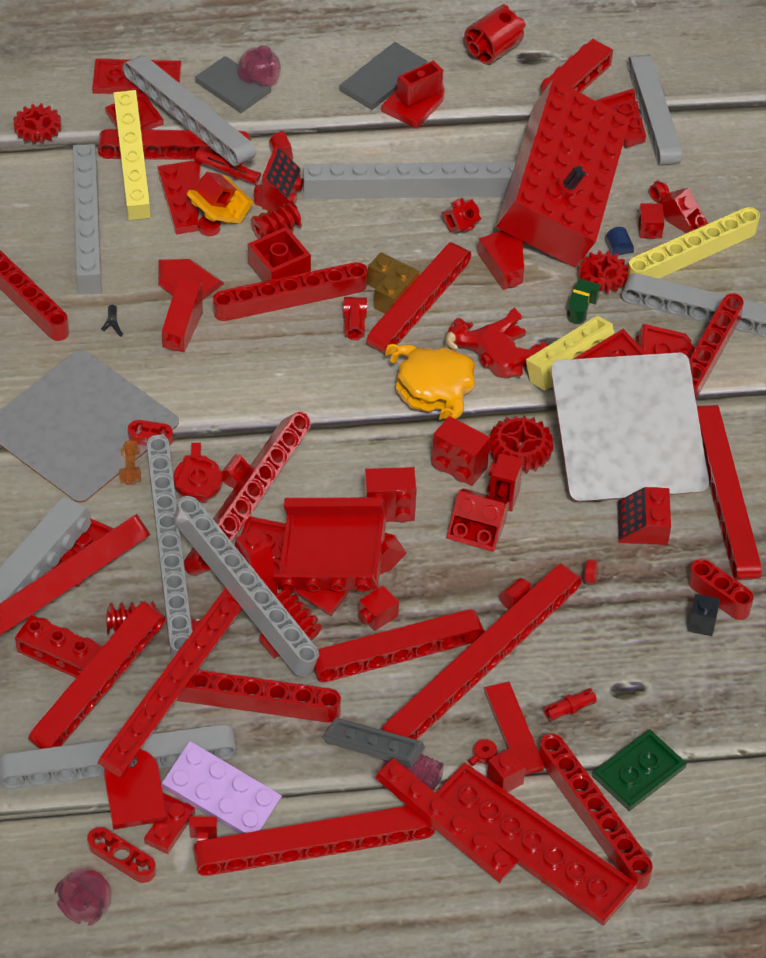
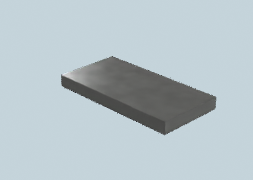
(379, 76)

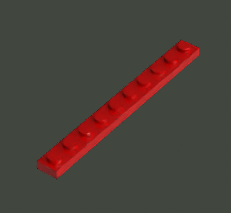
(170, 684)

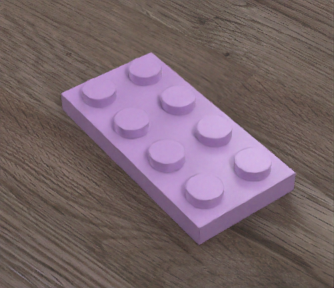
(220, 790)

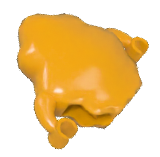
(433, 378)

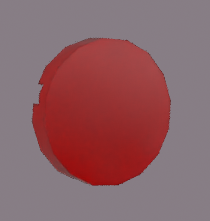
(198, 478)

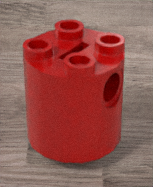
(494, 34)

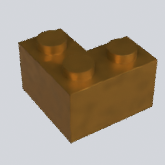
(389, 279)

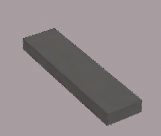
(373, 742)

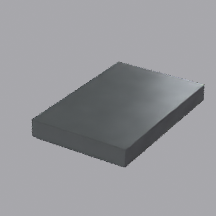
(226, 84)

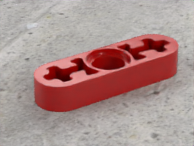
(127, 865)

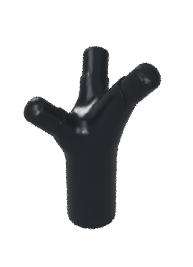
(112, 320)

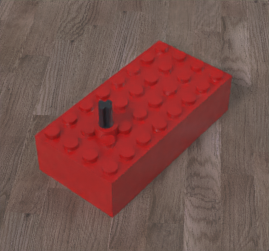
(563, 173)

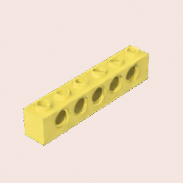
(132, 155)

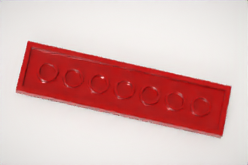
(538, 845)

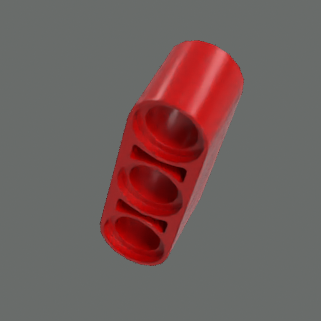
(713, 582)

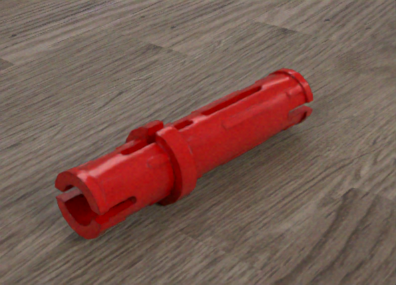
(206, 158)

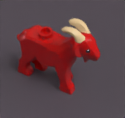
(494, 344)

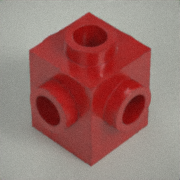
(461, 215)

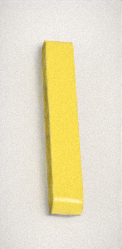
(696, 244)

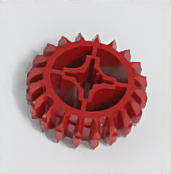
(535, 439)

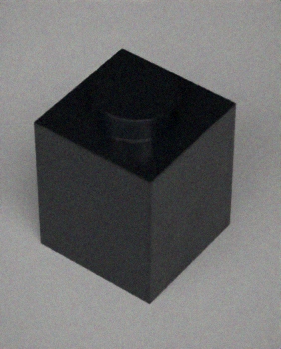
(703, 615)

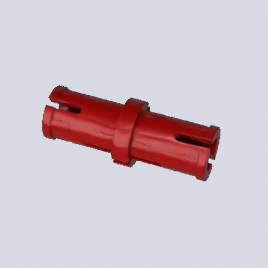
(569, 704)

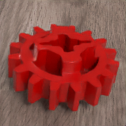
(37, 123)
(604, 270)

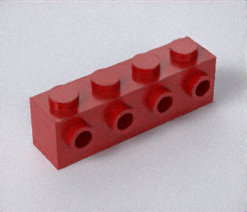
(55, 646)

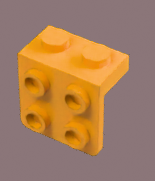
(234, 211)

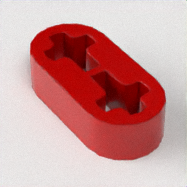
(147, 430)

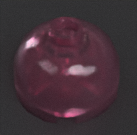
(260, 65)
(83, 895)

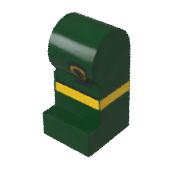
(582, 295)

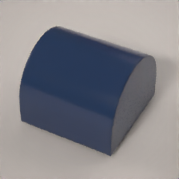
(619, 241)

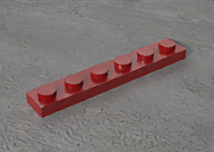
(446, 820)

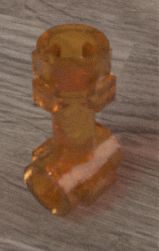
(130, 473)

